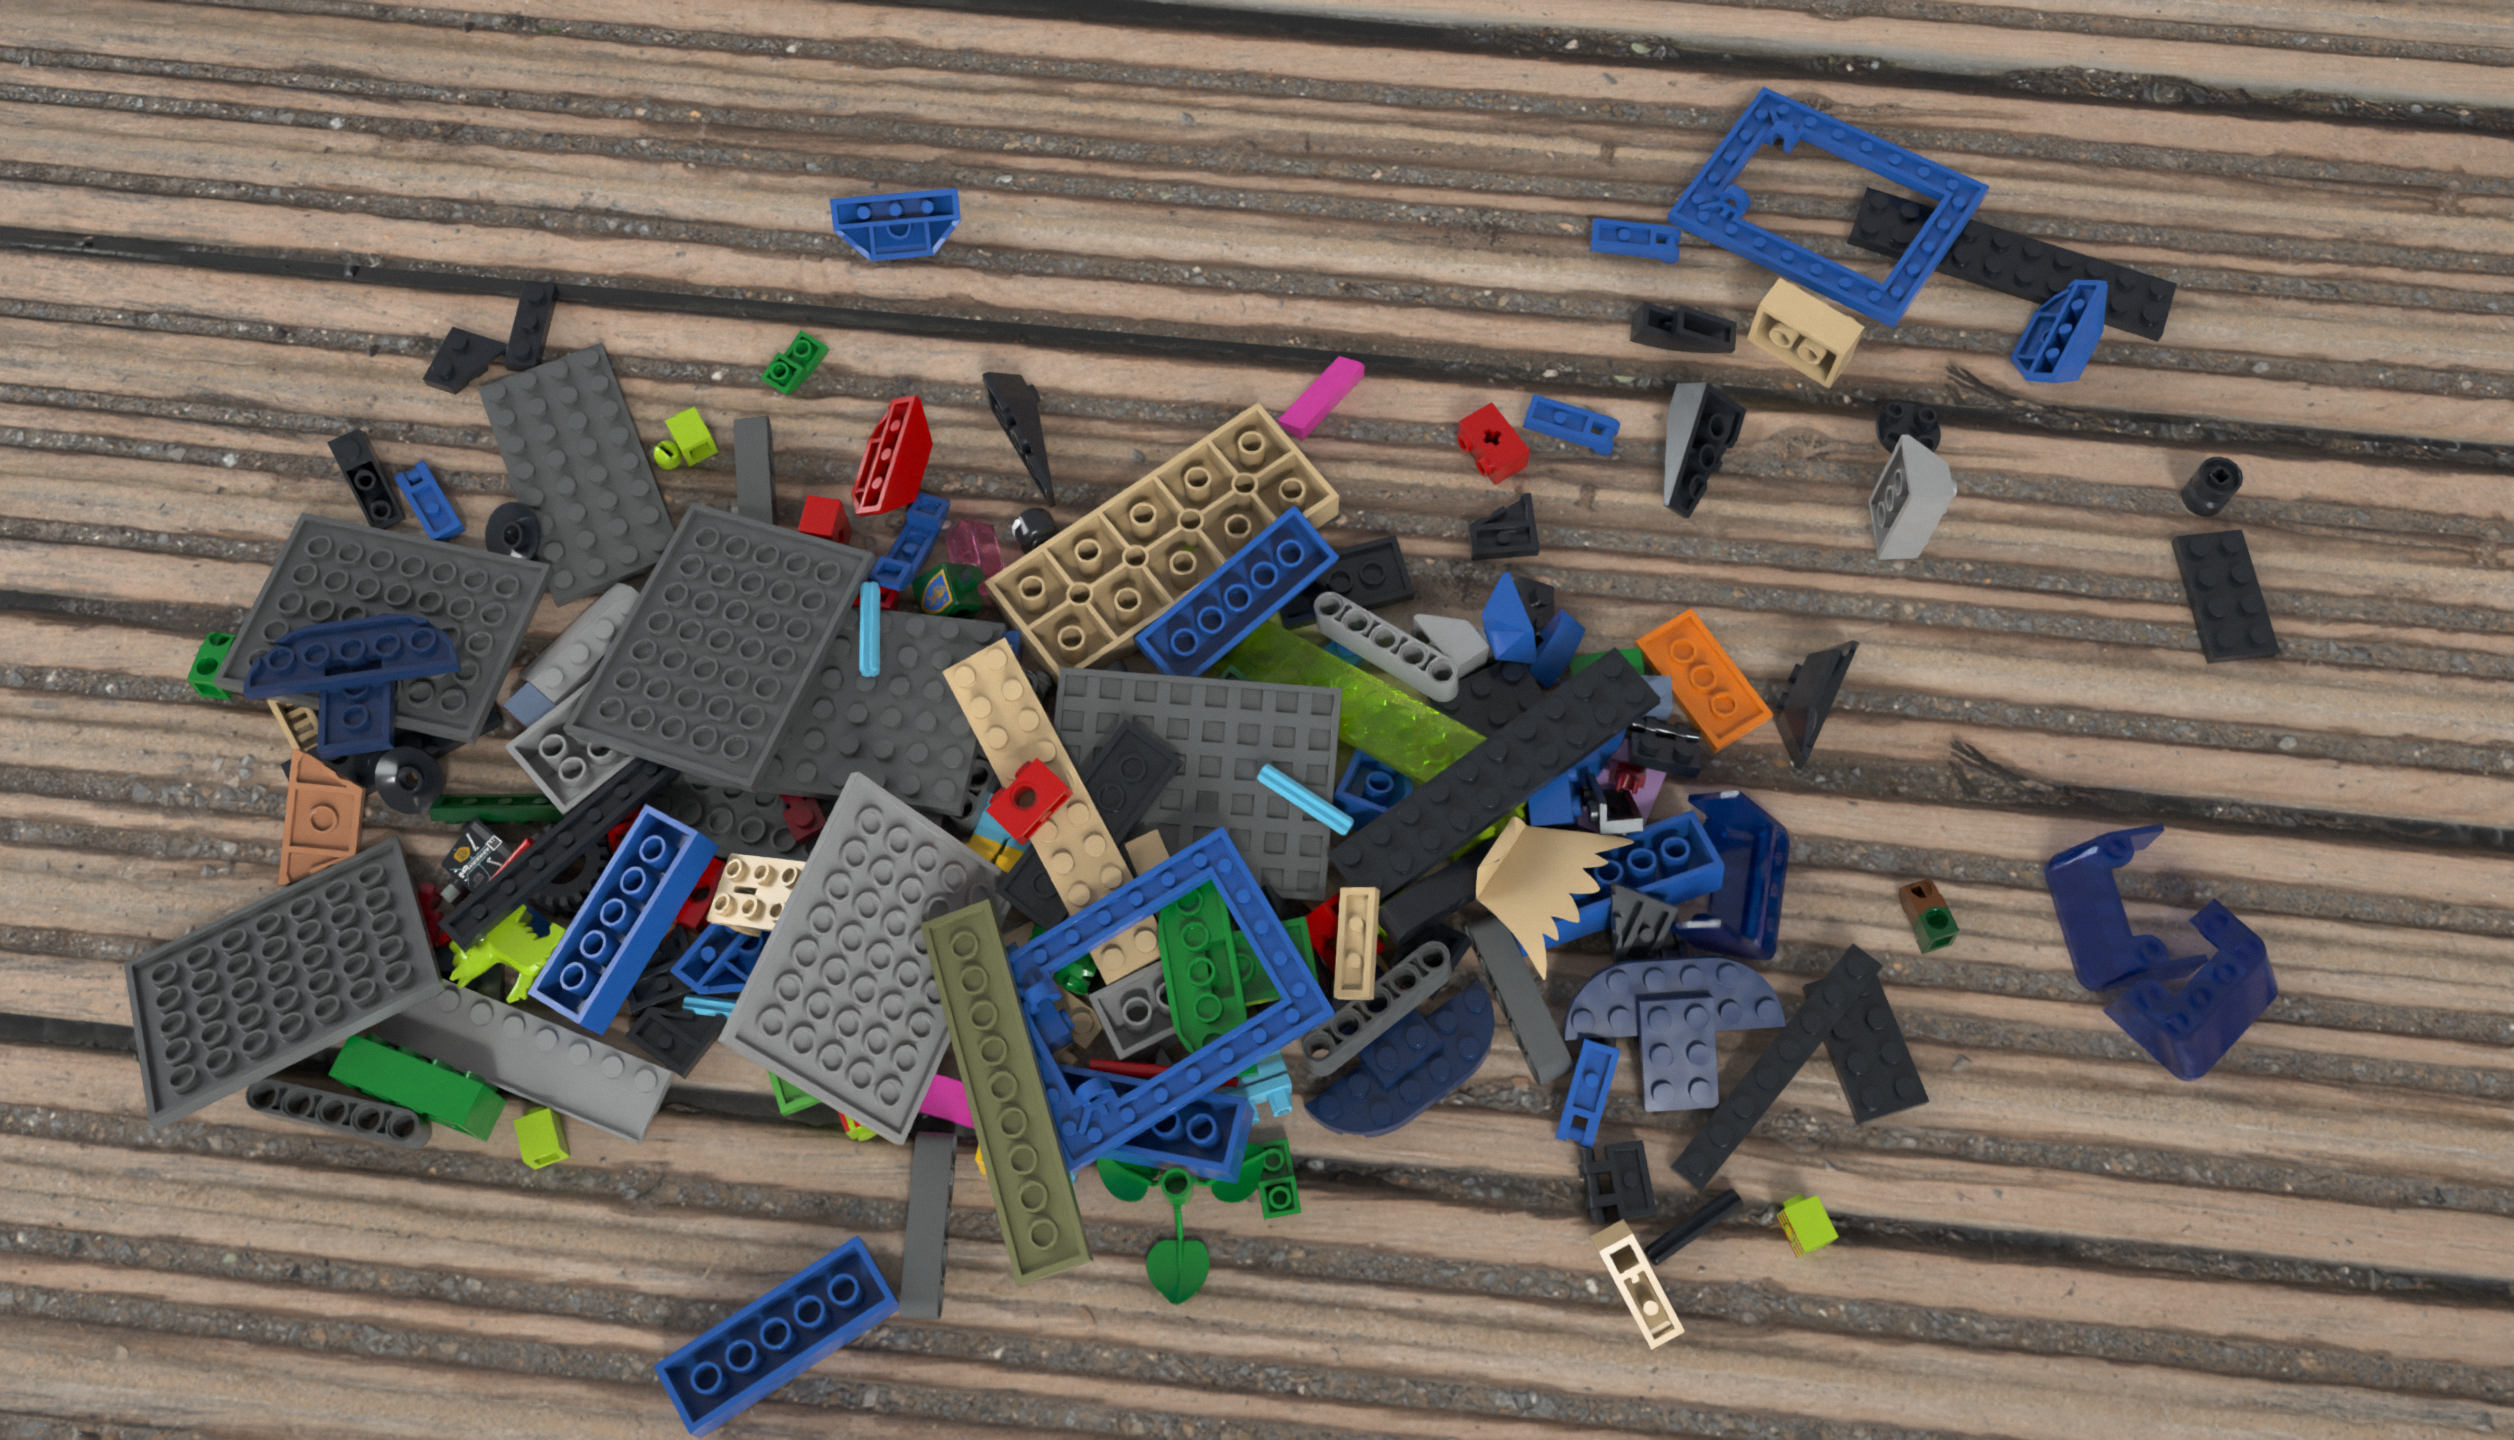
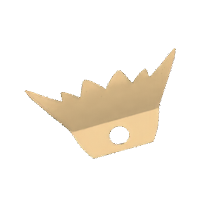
(1535, 880)

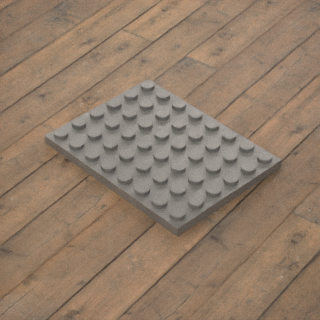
(846, 976)

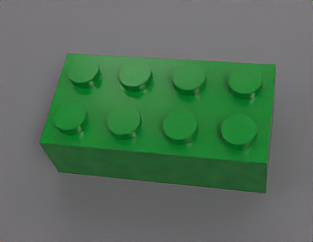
(421, 1085)

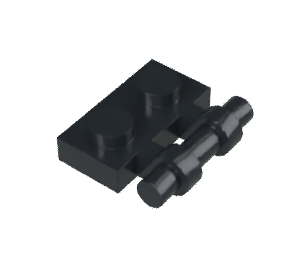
(1663, 754)
(1628, 1178)

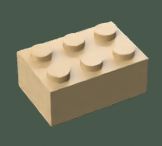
(1805, 332)

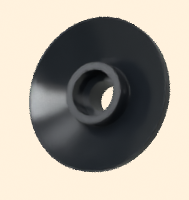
(513, 531)
(395, 781)

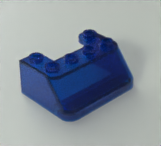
(2212, 1009)

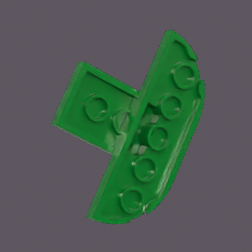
(1213, 970)

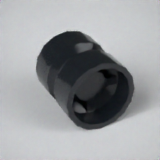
(2212, 486)

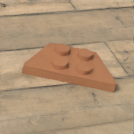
(320, 818)

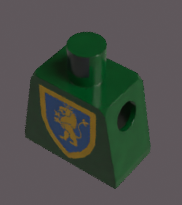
(949, 591)

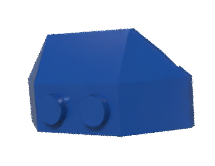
(897, 222)
(2062, 334)
(719, 960)

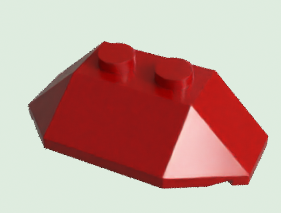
(893, 459)

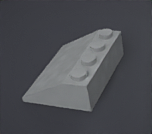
(564, 765)

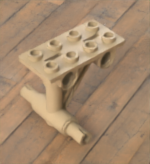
(753, 892)

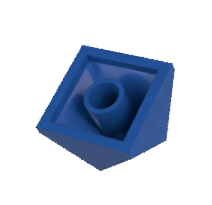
(1508, 624)

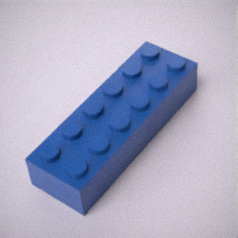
(1237, 597)
(1666, 861)
(623, 920)
(1201, 1138)
(777, 1337)

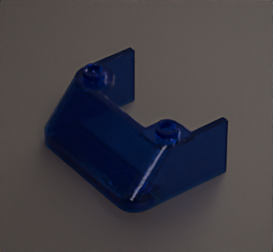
(1755, 854)
(2094, 918)

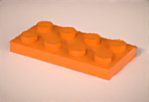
(1704, 680)

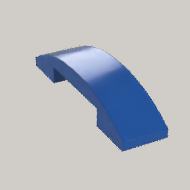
(913, 544)

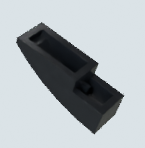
(1682, 330)

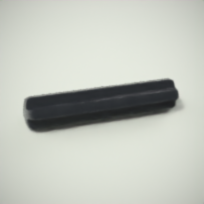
(1693, 1227)

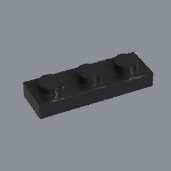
(531, 326)

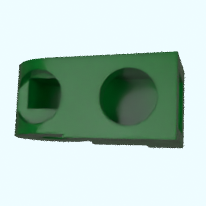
(207, 664)

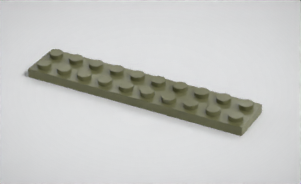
(1006, 1094)

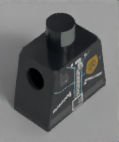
(473, 861)

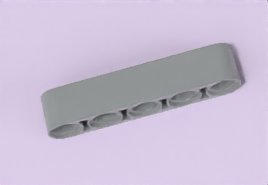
(1392, 659)

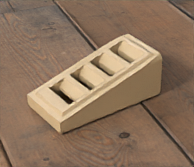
(288, 729)

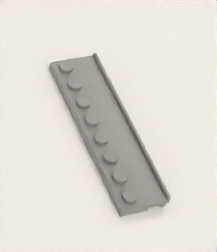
(534, 1059)

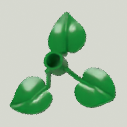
(1179, 1266)

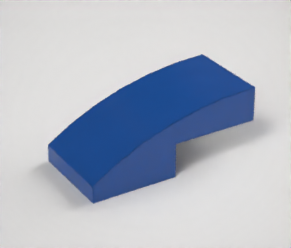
(1560, 642)

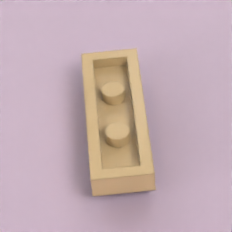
(1356, 943)

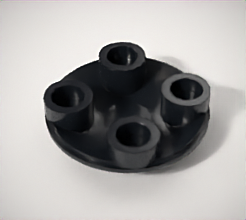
(1906, 419)

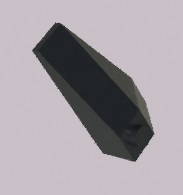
(1018, 415)
(1699, 431)

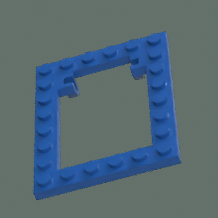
(1707, 211)
(1099, 1126)

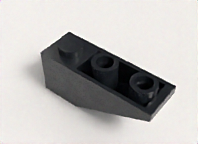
(367, 479)

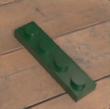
(494, 808)

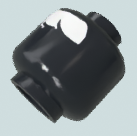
(1033, 528)

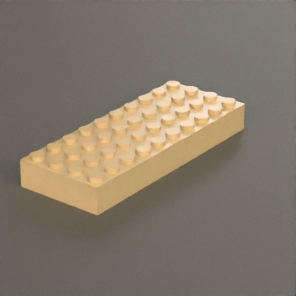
(1124, 562)

